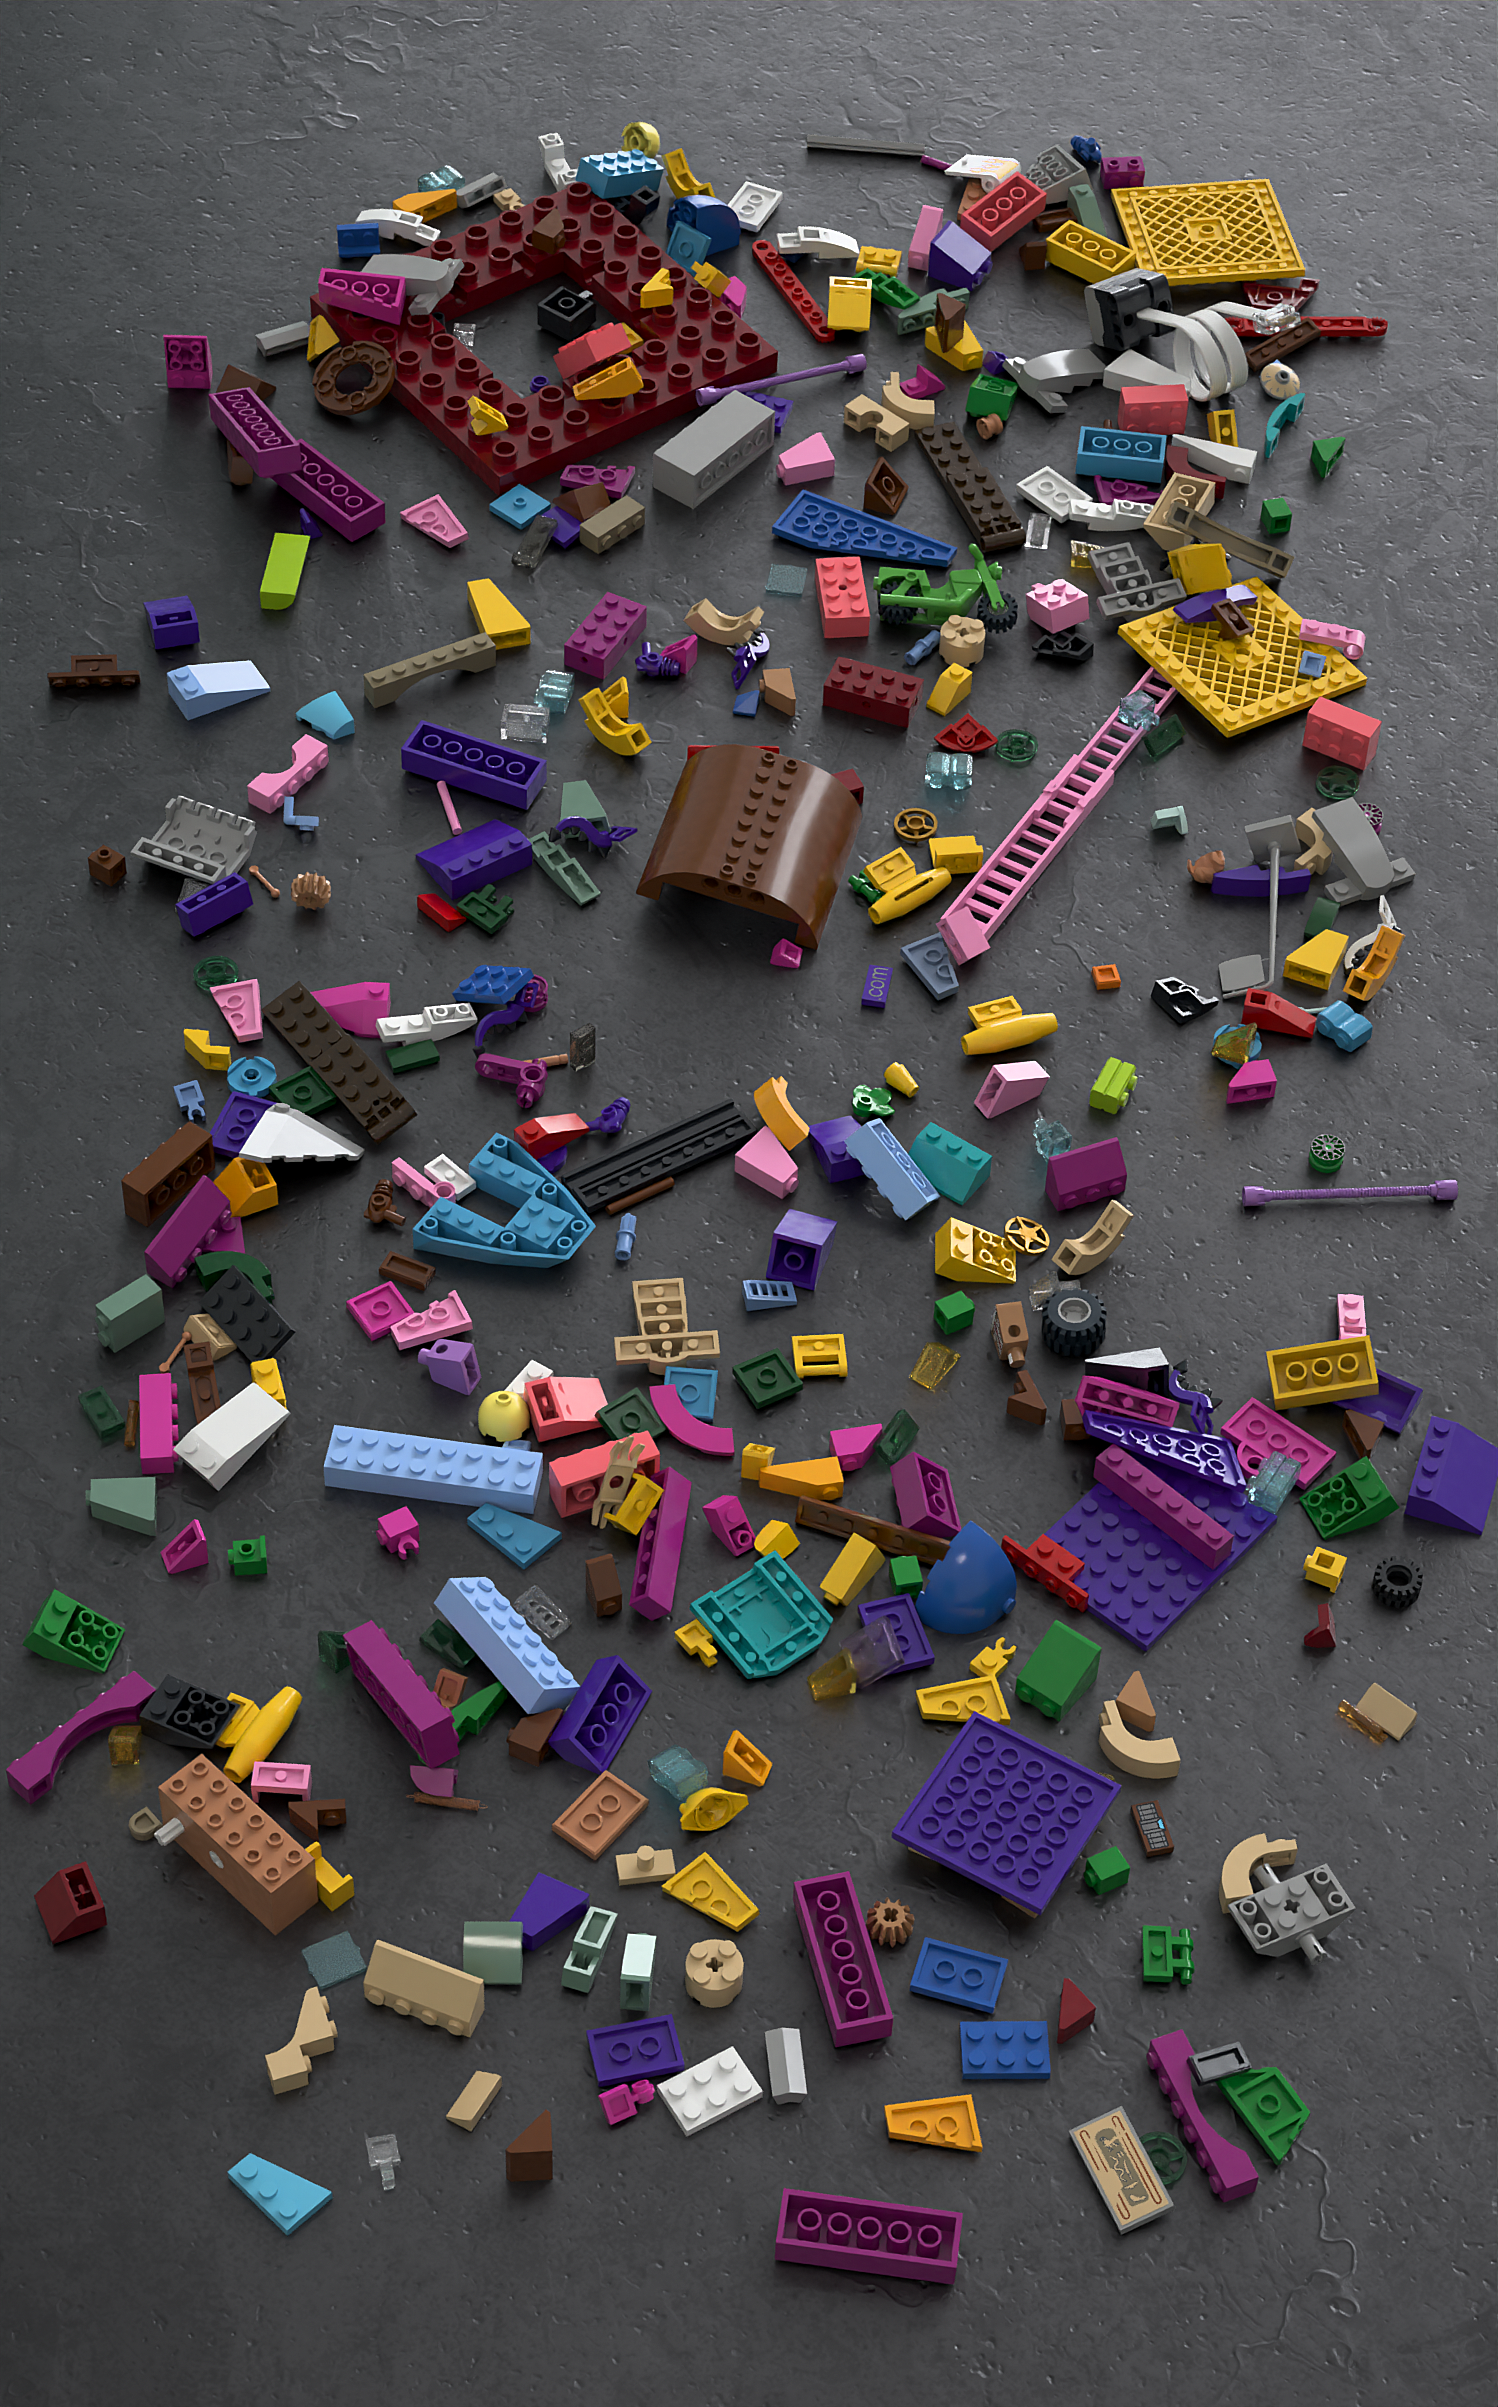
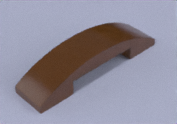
(202, 1379)

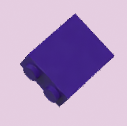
(958, 258)
(800, 1248)

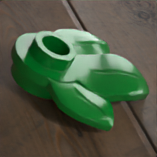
(871, 1101)

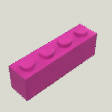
(156, 1423)

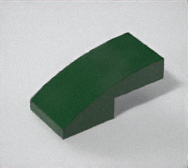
(1321, 917)

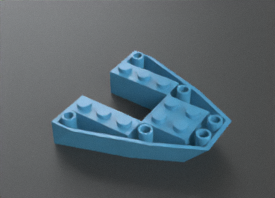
(539, 1235)

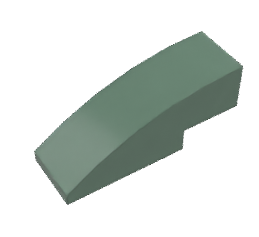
(588, 1949)

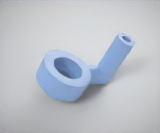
(305, 822)

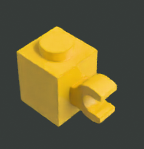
(711, 278)

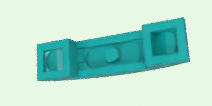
(1288, 410)

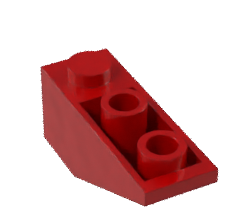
(1276, 1014)

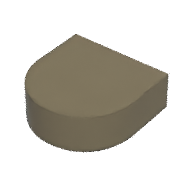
(144, 1824)

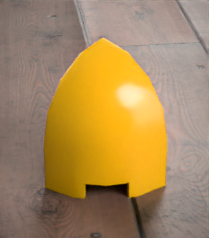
(776, 1537)

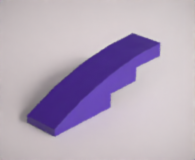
(1199, 607)
(1253, 882)

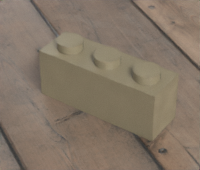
(612, 524)

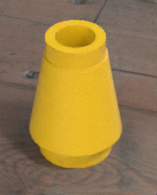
(899, 1078)

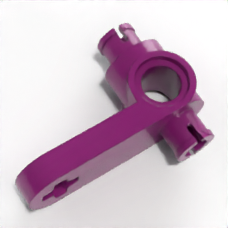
(528, 1076)

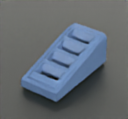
(752, 1301)

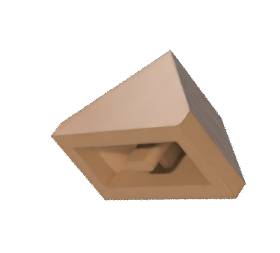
(1135, 1704)

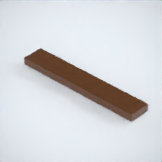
(877, 1531)

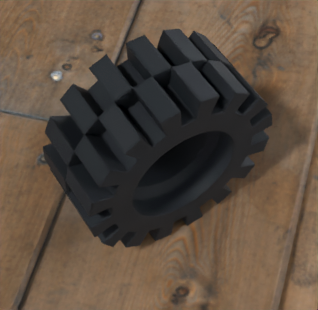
(1394, 1593)

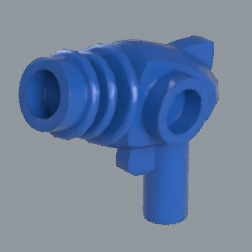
(1087, 148)

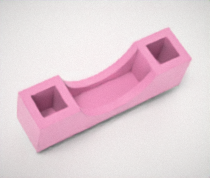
(308, 758)

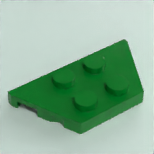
(1267, 2108)

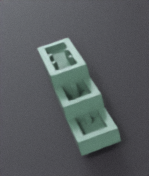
(563, 870)

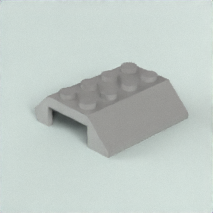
(199, 842)

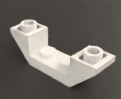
(554, 162)

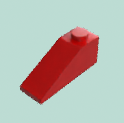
(549, 1133)

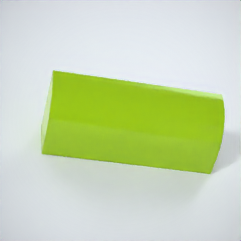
(283, 570)

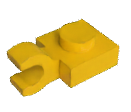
(695, 1639)

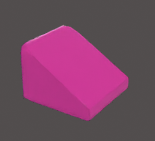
(786, 954)

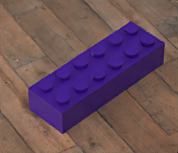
(474, 764)

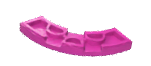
(686, 1427)

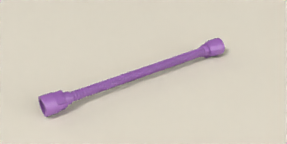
(710, 395)
(1440, 1189)

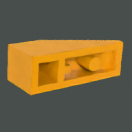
(427, 203)
(610, 383)
(812, 1478)

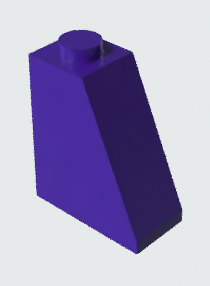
(548, 1910)

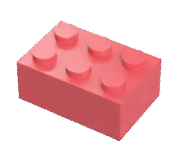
(1153, 409)
(1341, 733)

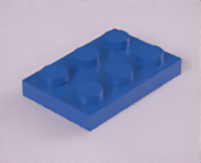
(493, 984)
(958, 1975)
(1004, 2050)

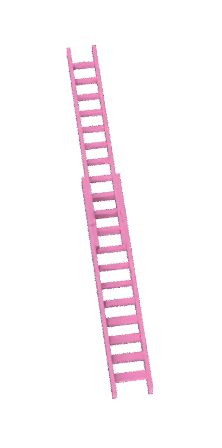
(1045, 802)

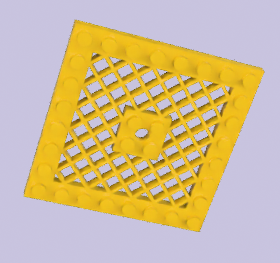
(1208, 232)
(1241, 658)

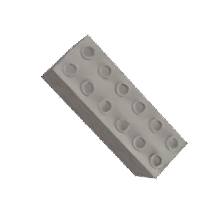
(713, 449)

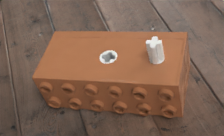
(237, 1844)

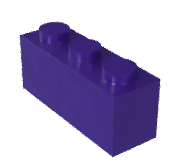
(214, 904)

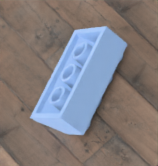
(891, 1169)

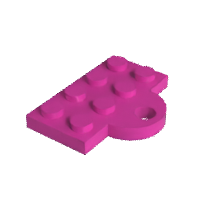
(1262, 1431)

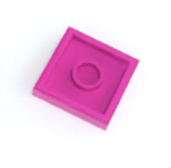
(379, 1309)

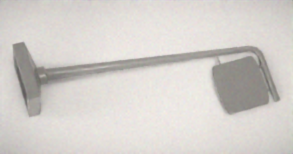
(1268, 842)

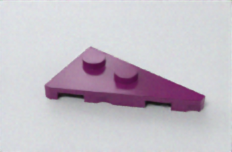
(1123, 491)

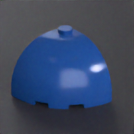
(709, 217)
(969, 1586)

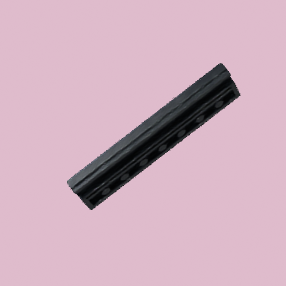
(659, 1156)

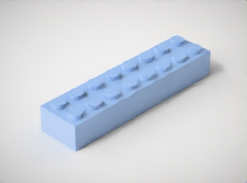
(433, 1469)

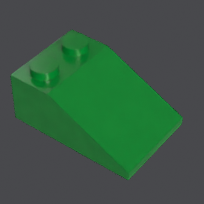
(991, 396)

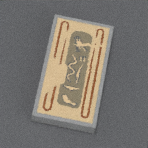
(1121, 2170)

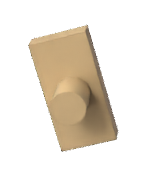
(645, 1866)

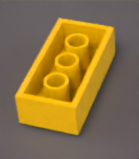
(1088, 253)
(1322, 1372)

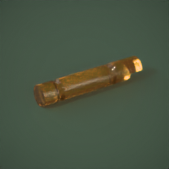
(131, 1423)
(1362, 1719)

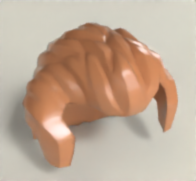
(1207, 866)

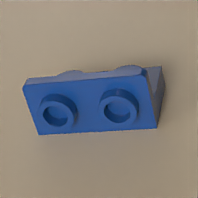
(358, 240)

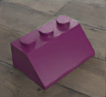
(1086, 1174)
(925, 1496)

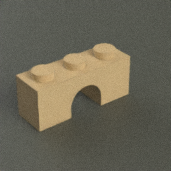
(865, 413)

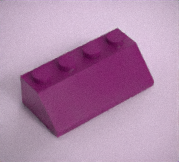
(187, 1232)

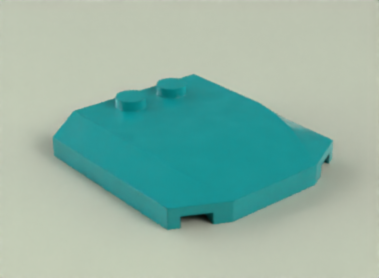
(764, 1618)

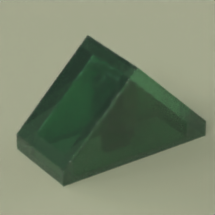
(333, 1650)

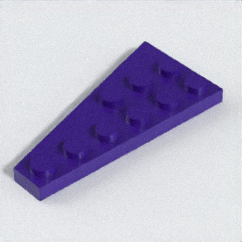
(1186, 1450)

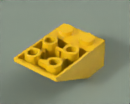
(849, 303)
(1200, 567)
(973, 1254)

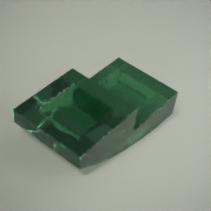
(447, 1644)

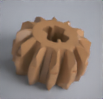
(310, 891)
(889, 1922)

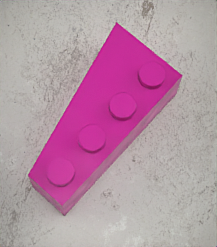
(364, 293)

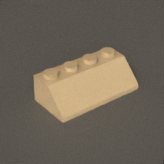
(1188, 491)
(424, 1989)

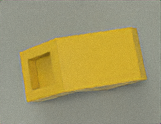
(210, 1057)

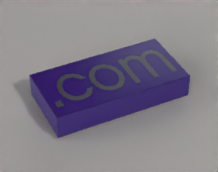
(877, 986)

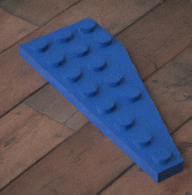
(839, 528)

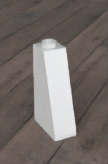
(1136, 370)

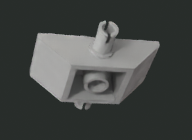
(1292, 1912)

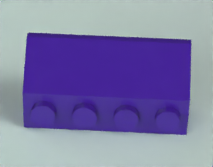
(600, 1715)

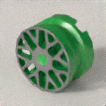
(1326, 1155)

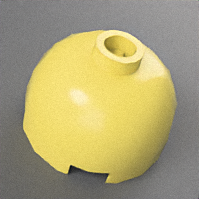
(641, 137)
(504, 1416)

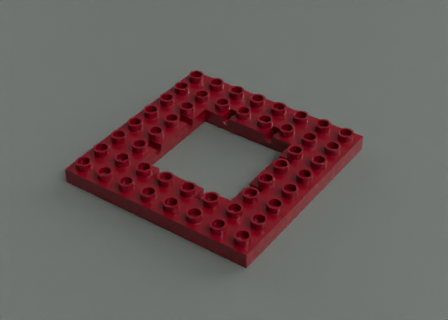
(684, 347)

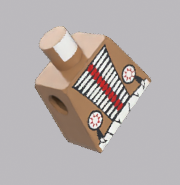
(1010, 1333)

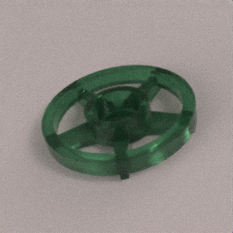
(1016, 745)
(1337, 782)
(215, 972)
(1162, 2157)

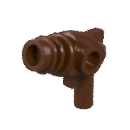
(381, 1206)

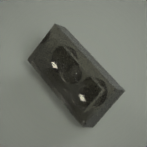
(582, 1046)

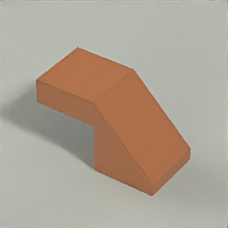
(450, 1688)

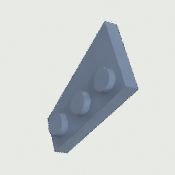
(931, 964)

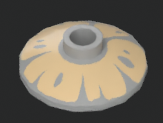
(1279, 381)

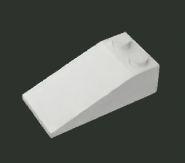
(231, 1435)

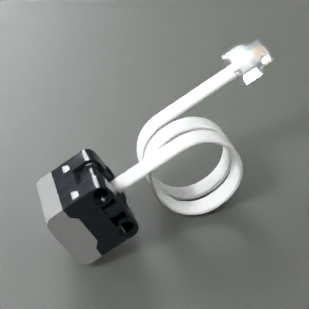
(1141, 306)

